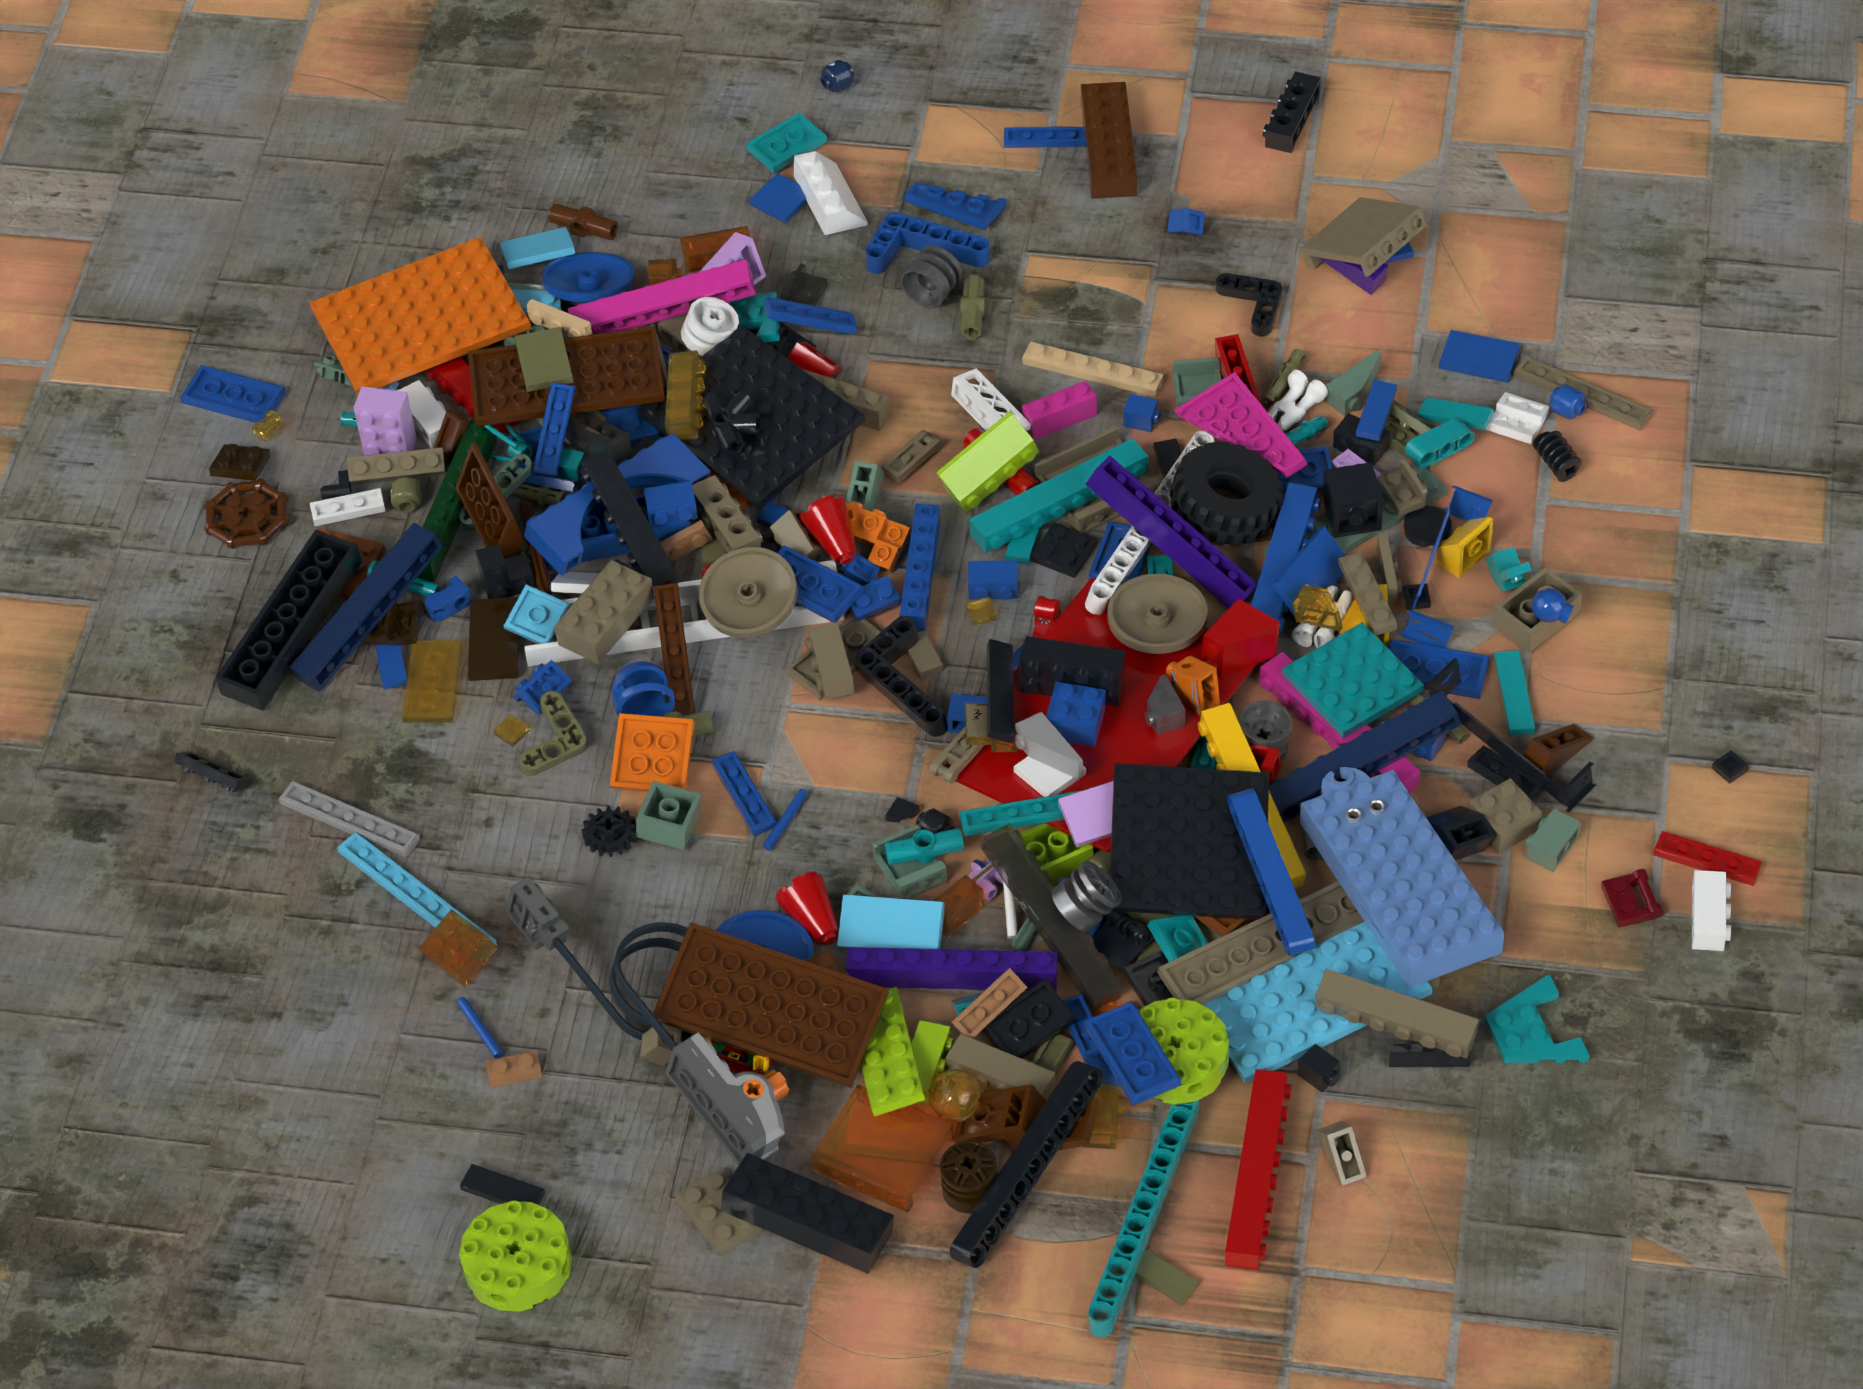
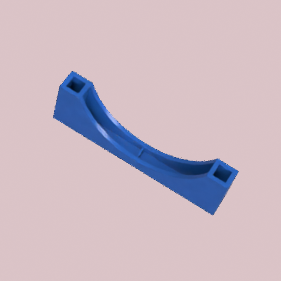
(558, 529)

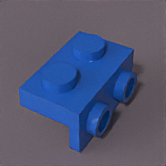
(877, 597)

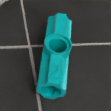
(924, 846)

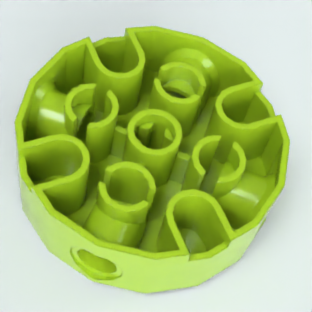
(1193, 1043)
(515, 1256)

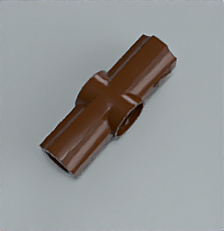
(583, 221)

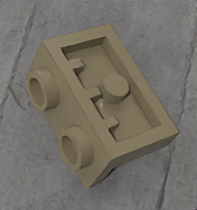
(1404, 489)

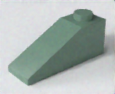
(1350, 389)
(865, 484)

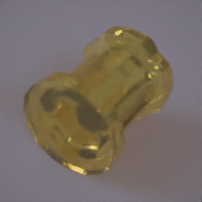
(268, 425)

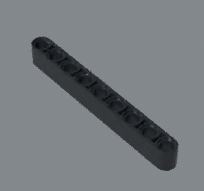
(1026, 1164)

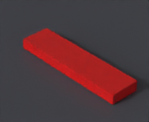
(1707, 858)

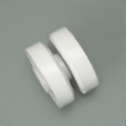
(708, 324)

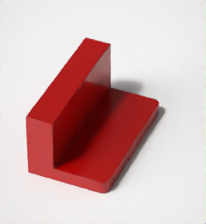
(813, 360)

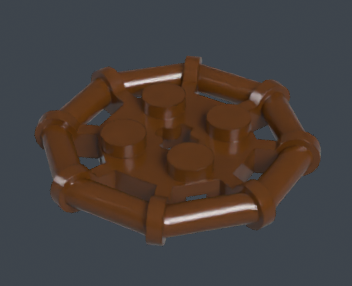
(246, 529)

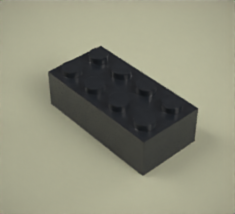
(1053, 661)

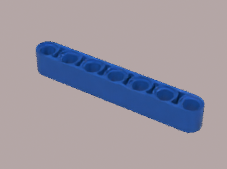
(1271, 872)

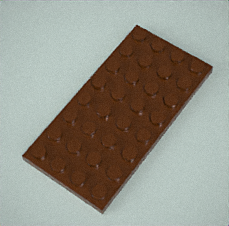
(605, 369)
(771, 1004)

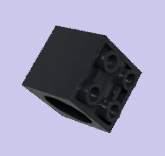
(1352, 500)

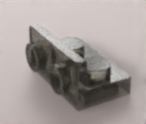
(804, 287)

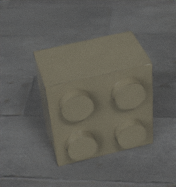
(1508, 813)

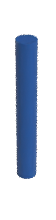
(785, 819)
(480, 1028)

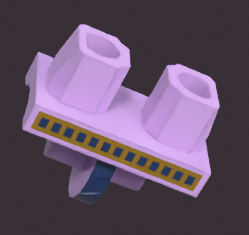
(985, 876)

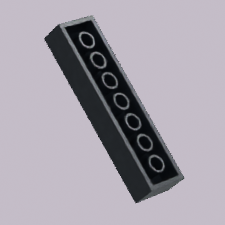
(288, 620)

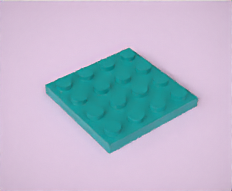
(1352, 680)

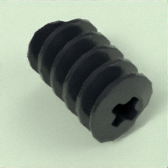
(1557, 454)

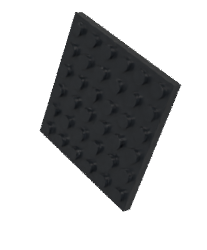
(1179, 843)

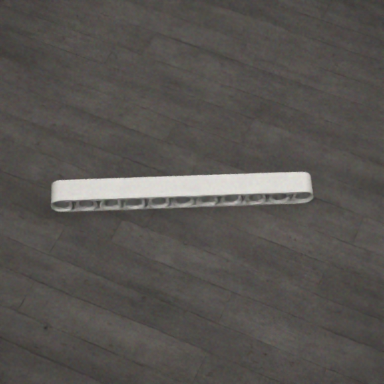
(1134, 543)

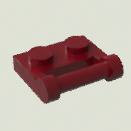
(1624, 902)

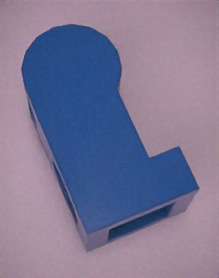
(448, 601)

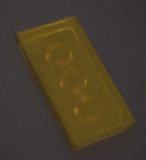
(432, 681)

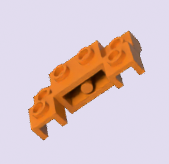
(880, 533)

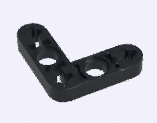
(1263, 298)

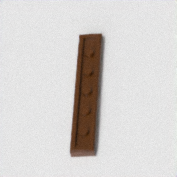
(674, 646)

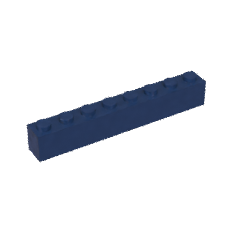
(366, 607)
(1368, 751)

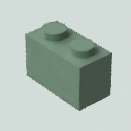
(1552, 839)

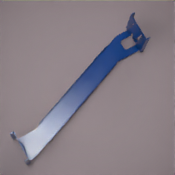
(1465, 506)

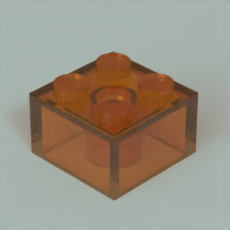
(457, 948)

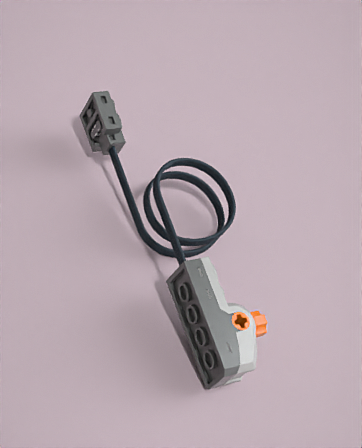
(735, 1107)

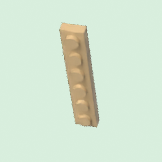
(1092, 369)

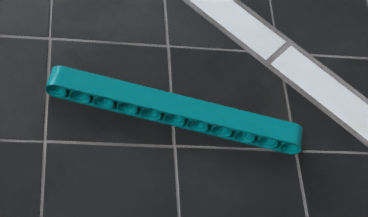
(1160, 1174)

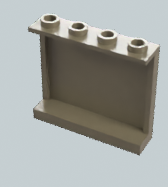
(1365, 234)
(1096, 511)

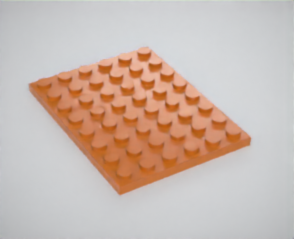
(419, 315)

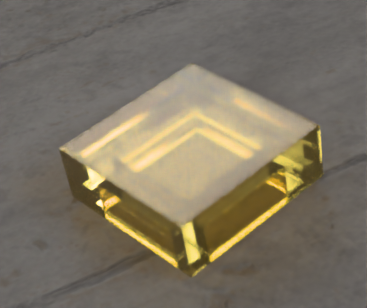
(980, 611)
(511, 730)

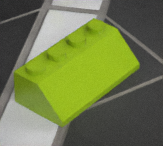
(987, 462)

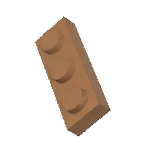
(989, 1004)

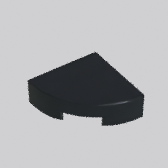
(901, 810)

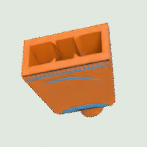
(1195, 683)

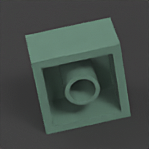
(668, 815)

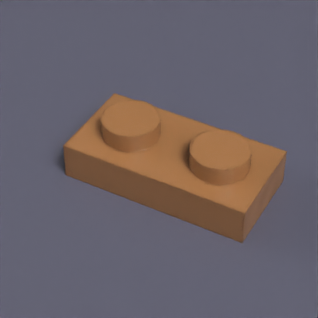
(686, 540)
(513, 1069)

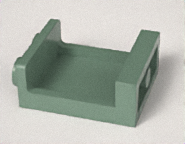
(1194, 377)
(909, 877)

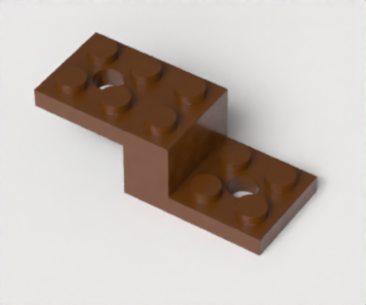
(1012, 1113)

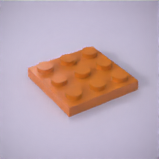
(651, 751)

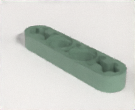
(522, 475)

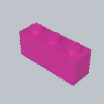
(1060, 409)

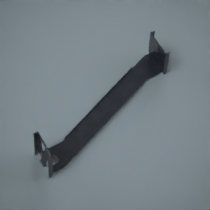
(1568, 795)

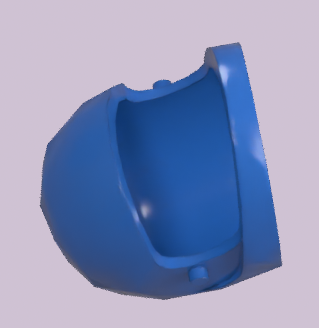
(642, 690)

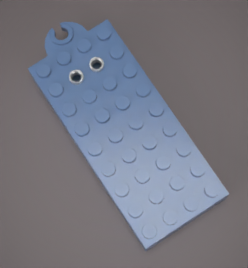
(1399, 876)

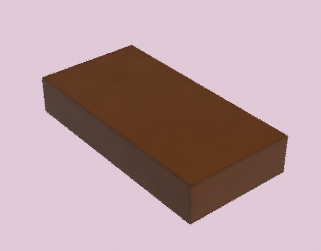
(451, 434)

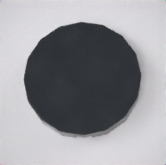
(1424, 525)

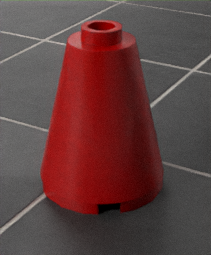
(831, 527)
(810, 906)

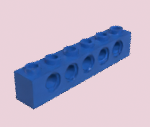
(921, 564)

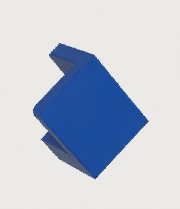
(1186, 221)

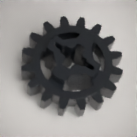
(609, 831)

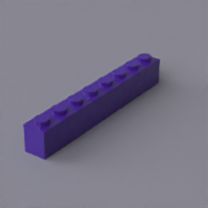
(1170, 533)
(949, 967)

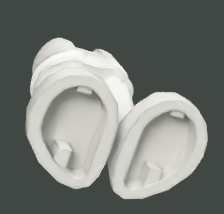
(1286, 409)
(1305, 633)

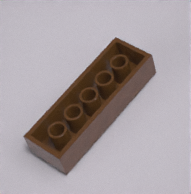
(1108, 140)

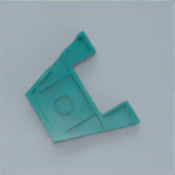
(753, 315)
(1522, 1033)

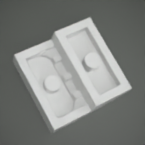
(1518, 418)

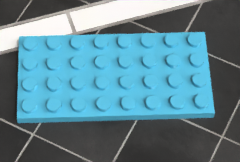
(1276, 1015)

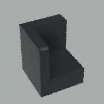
(337, 490)

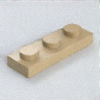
(552, 318)

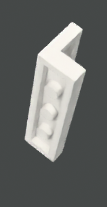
(979, 407)

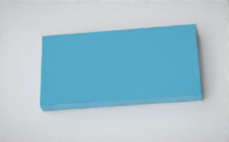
(890, 923)

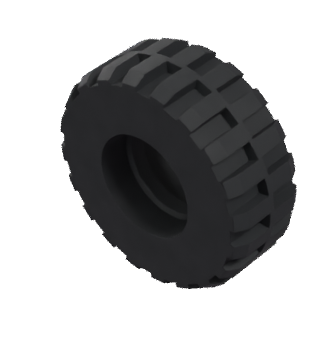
(1234, 470)

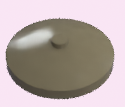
(748, 592)
(1157, 613)

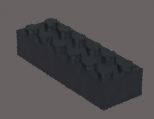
(807, 1213)

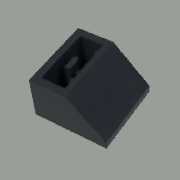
(1462, 831)

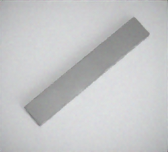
(349, 819)

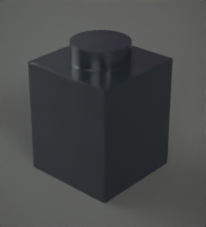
(1319, 1068)

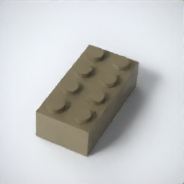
(604, 611)

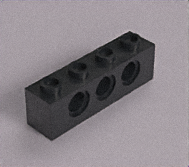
(1292, 112)

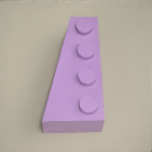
(737, 249)

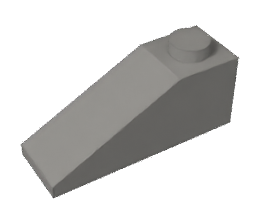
(1045, 744)

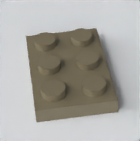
(703, 1207)

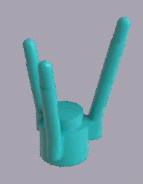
(515, 447)

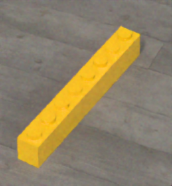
(1233, 752)

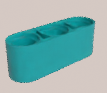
(1439, 443)

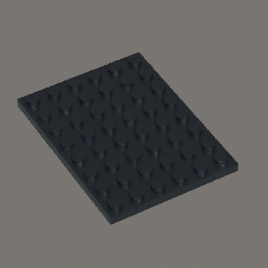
(796, 411)

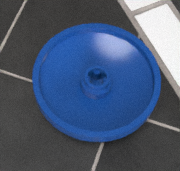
(588, 276)
(770, 931)

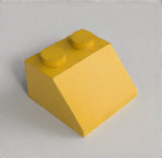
(1465, 546)

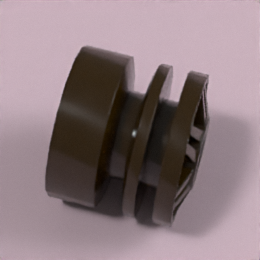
(967, 1174)

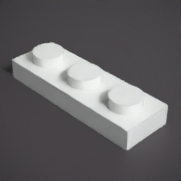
(347, 507)

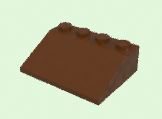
(487, 506)

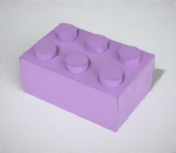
(384, 421)

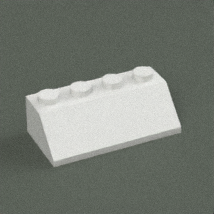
(827, 193)

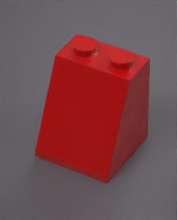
(1240, 639)

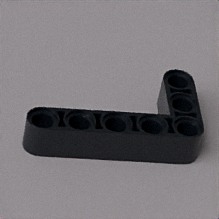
(896, 682)

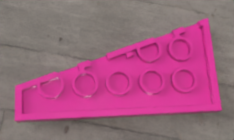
(1237, 417)

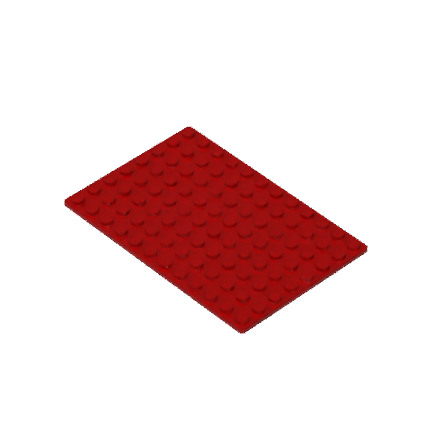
(1123, 731)

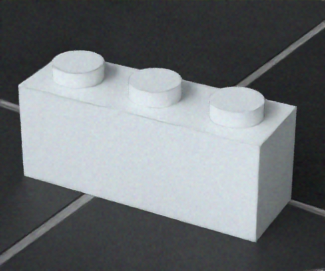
(426, 411)
(1710, 910)

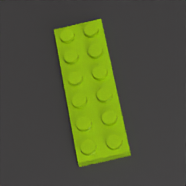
(890, 1061)

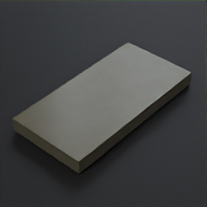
(854, 637)

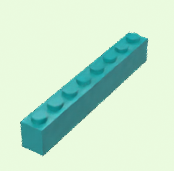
(1050, 499)

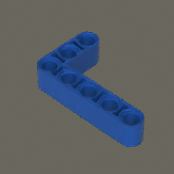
(916, 233)

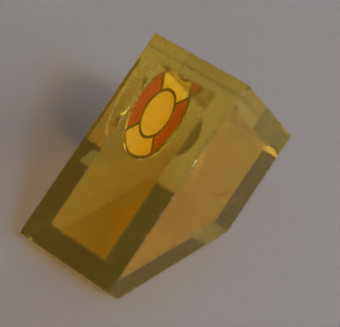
(1316, 608)

